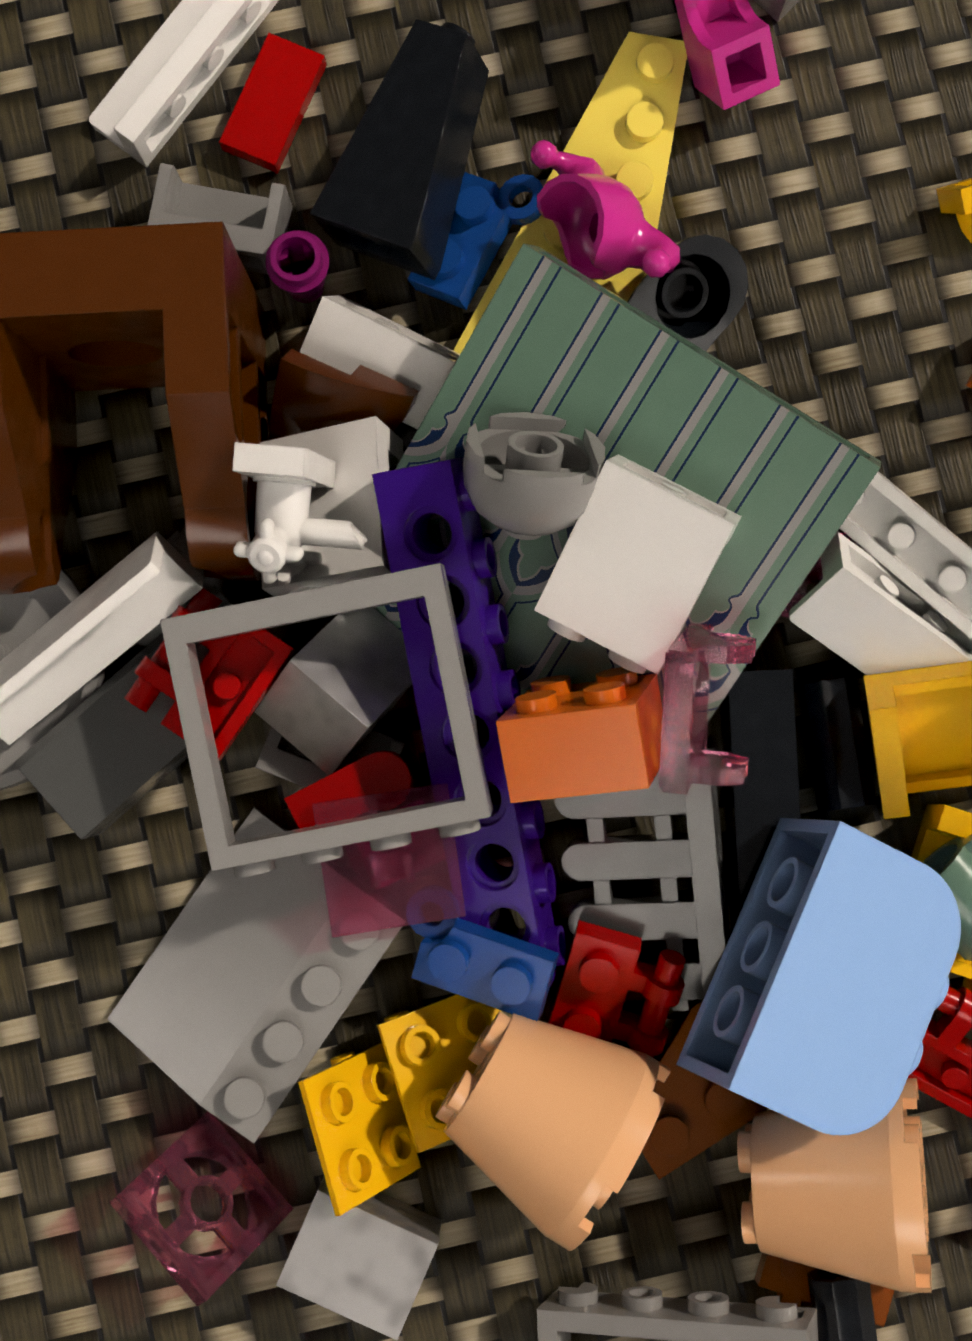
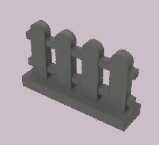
(655, 856)

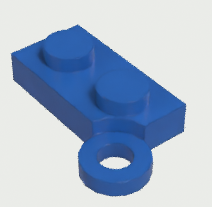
(476, 234)
(485, 966)

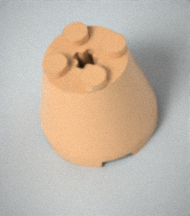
(553, 1119)
(843, 1199)

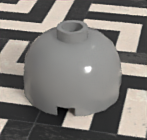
(530, 474)

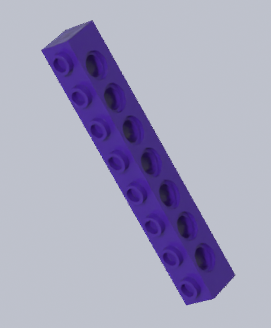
(405, 506)

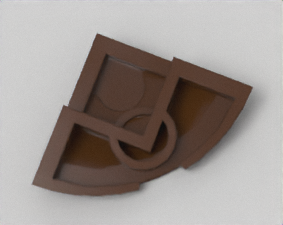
(319, 396)

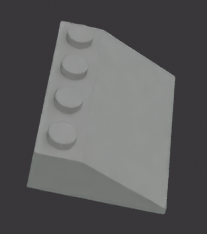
(247, 986)

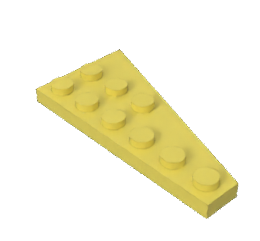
(629, 136)

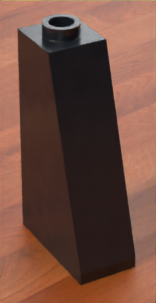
(409, 153)

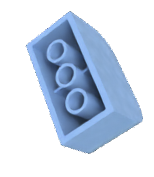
(827, 978)

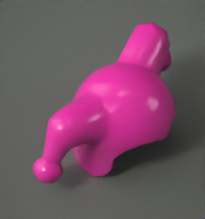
(599, 218)

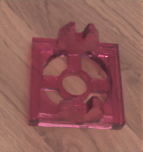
(686, 710)
(264, 1203)

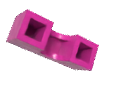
(727, 50)

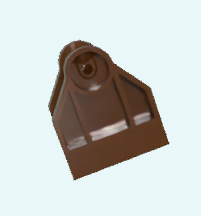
(127, 315)

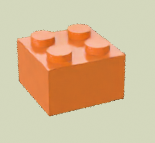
(582, 736)

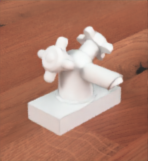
(282, 510)

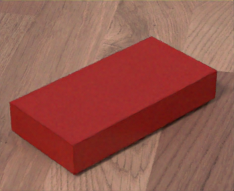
(273, 102)

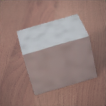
(339, 687)
(364, 1260)

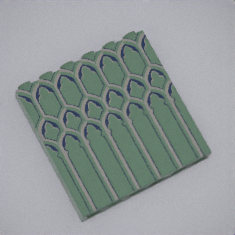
(647, 393)

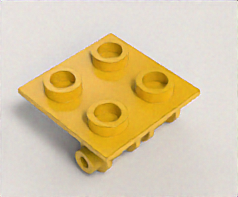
(430, 1054)
(358, 1127)

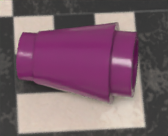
(298, 264)

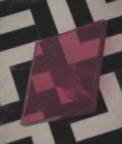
(392, 885)

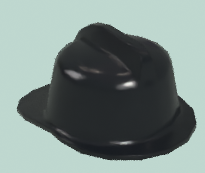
(700, 292)

